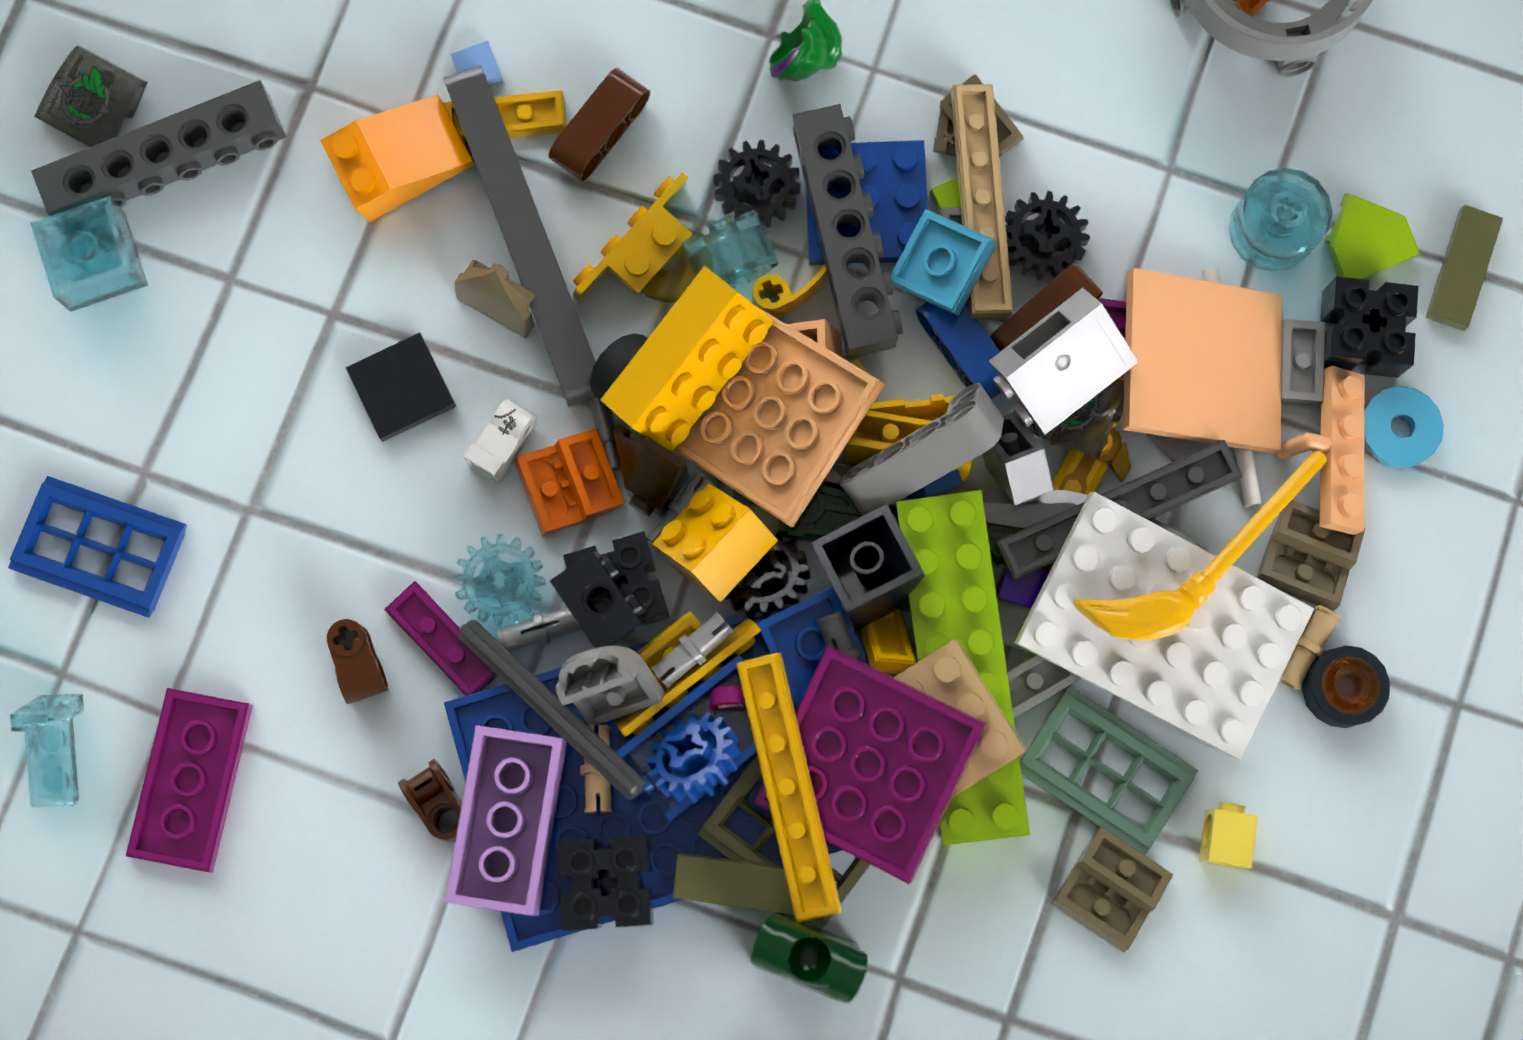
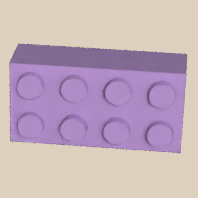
(506, 821)

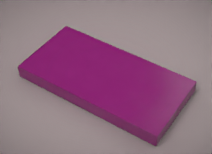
(189, 780)

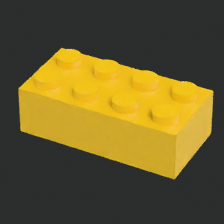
(687, 360)

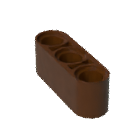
(599, 124)
(1043, 303)

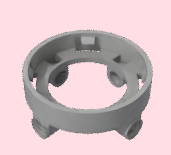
(1289, 44)

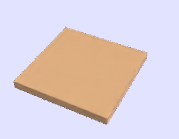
(1203, 361)
(781, 421)

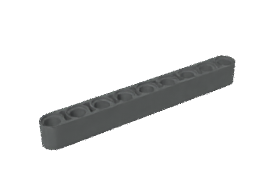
(523, 232)

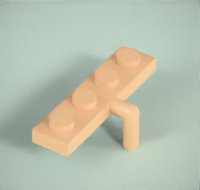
(1343, 444)

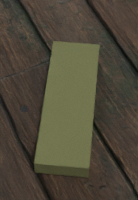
(1464, 267)
(732, 883)

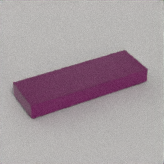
(438, 638)

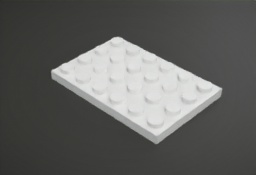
(1201, 679)

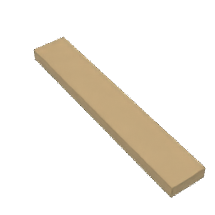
(982, 194)

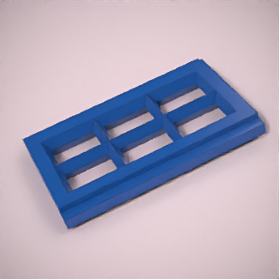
(84, 582)

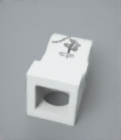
(501, 440)

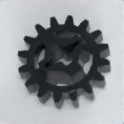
(771, 179)
(1060, 235)
(771, 583)

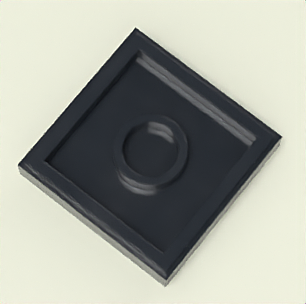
(400, 387)

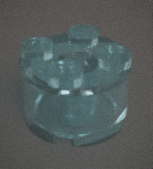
(732, 249)

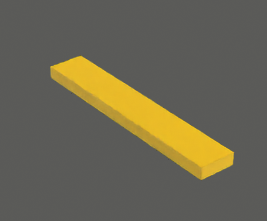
(789, 788)

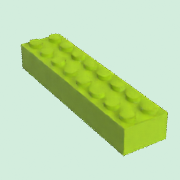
(961, 603)

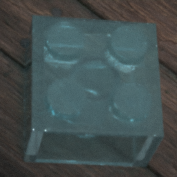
(89, 254)

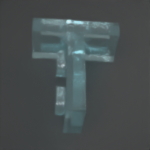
(50, 748)

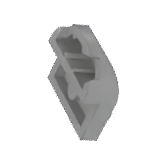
(607, 684)

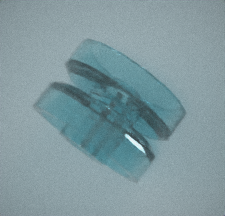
(1280, 219)

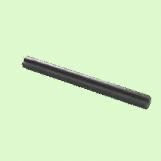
(549, 707)

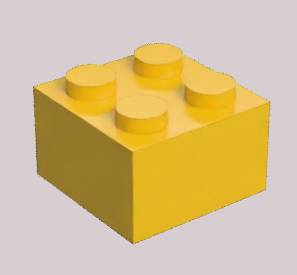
(714, 541)

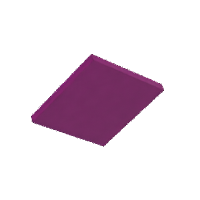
(880, 761)

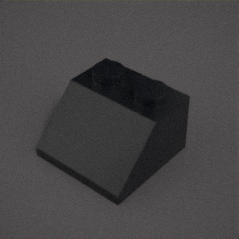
(869, 566)

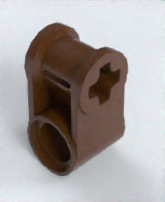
(356, 669)
(431, 796)

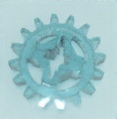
(480, 586)

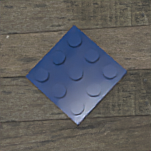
(897, 190)

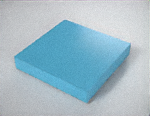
(942, 262)

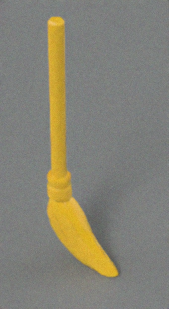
(1169, 611)

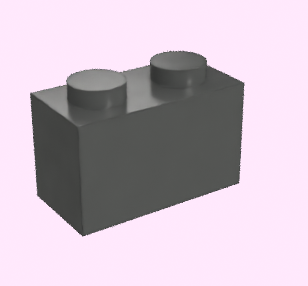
(1019, 463)

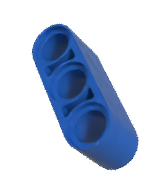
(962, 344)

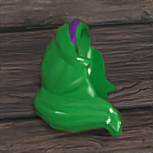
(809, 47)

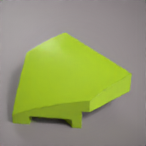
(1368, 238)

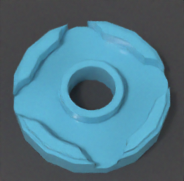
(1423, 420)

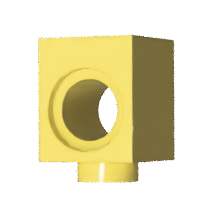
(1228, 836)

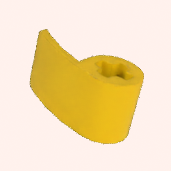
(778, 288)

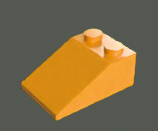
(396, 155)

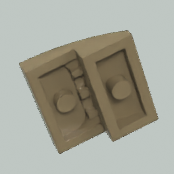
(1309, 558)
(1112, 889)

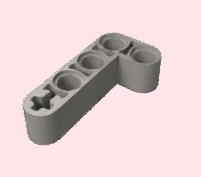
(927, 454)

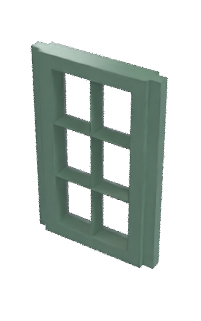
(1129, 739)

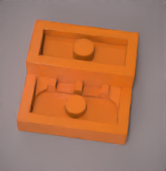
(569, 482)

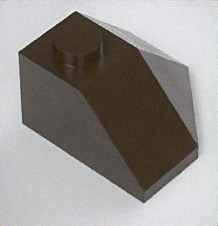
(649, 472)

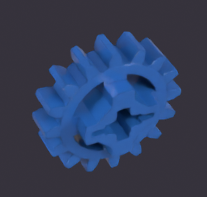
(693, 757)

